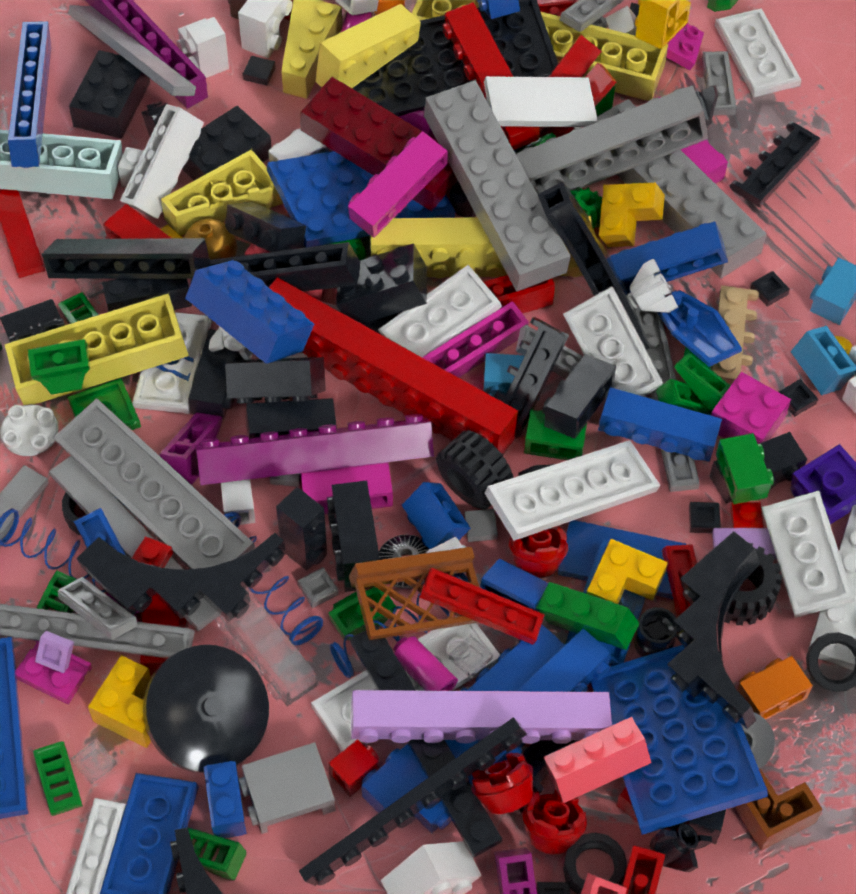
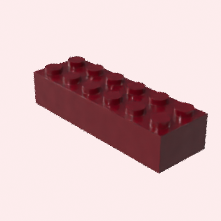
(366, 134)

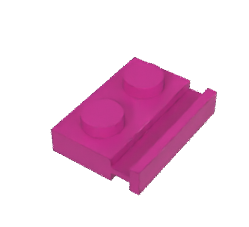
(52, 682)

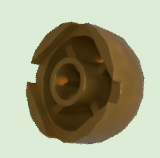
(218, 239)

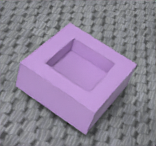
(54, 651)

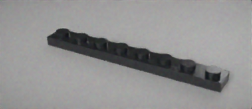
(461, 804)
(403, 810)

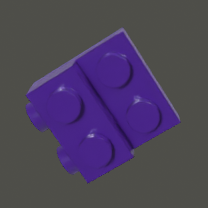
(833, 477)

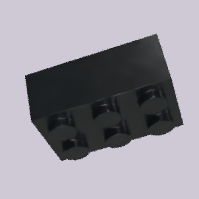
(108, 95)
(226, 140)
(385, 286)
(275, 381)
(351, 528)

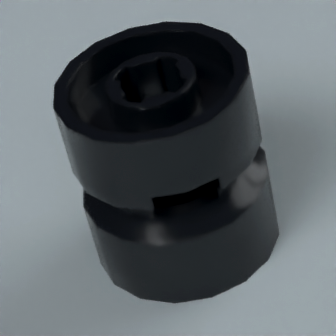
(655, 631)

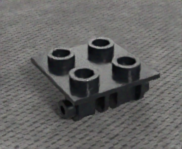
(32, 321)

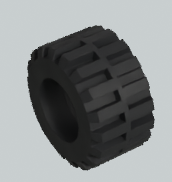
(471, 466)
(757, 603)

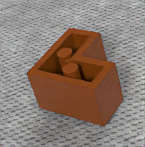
(779, 815)

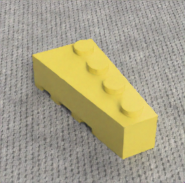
(309, 25)
(367, 46)
(207, 197)

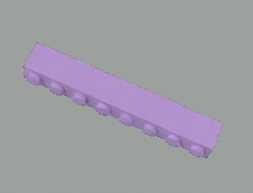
(476, 714)

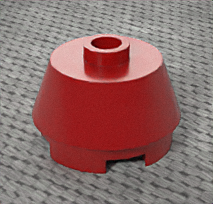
(540, 552)
(504, 785)
(553, 824)

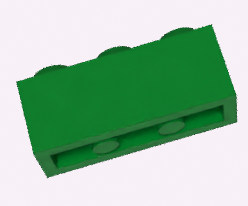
(578, 610)

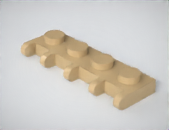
(734, 312)

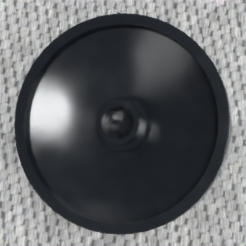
(205, 707)

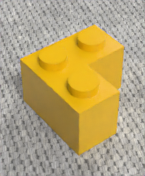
(661, 20)
(624, 206)
(626, 569)
(120, 701)

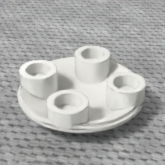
(29, 429)

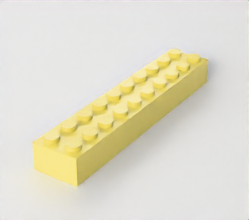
(629, 60)

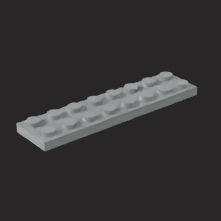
(151, 489)

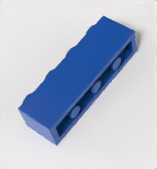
(674, 255)
(659, 424)

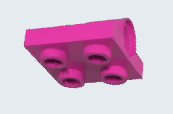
(685, 46)

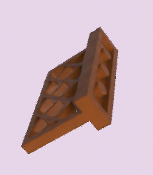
(407, 570)

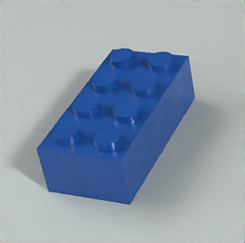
(249, 311)

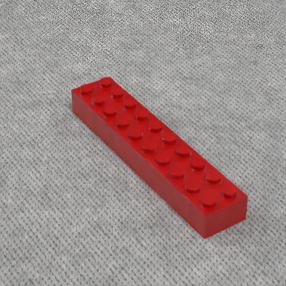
(398, 375)

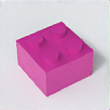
(750, 409)

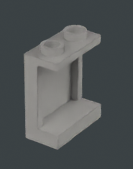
(286, 786)

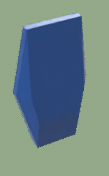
(700, 329)

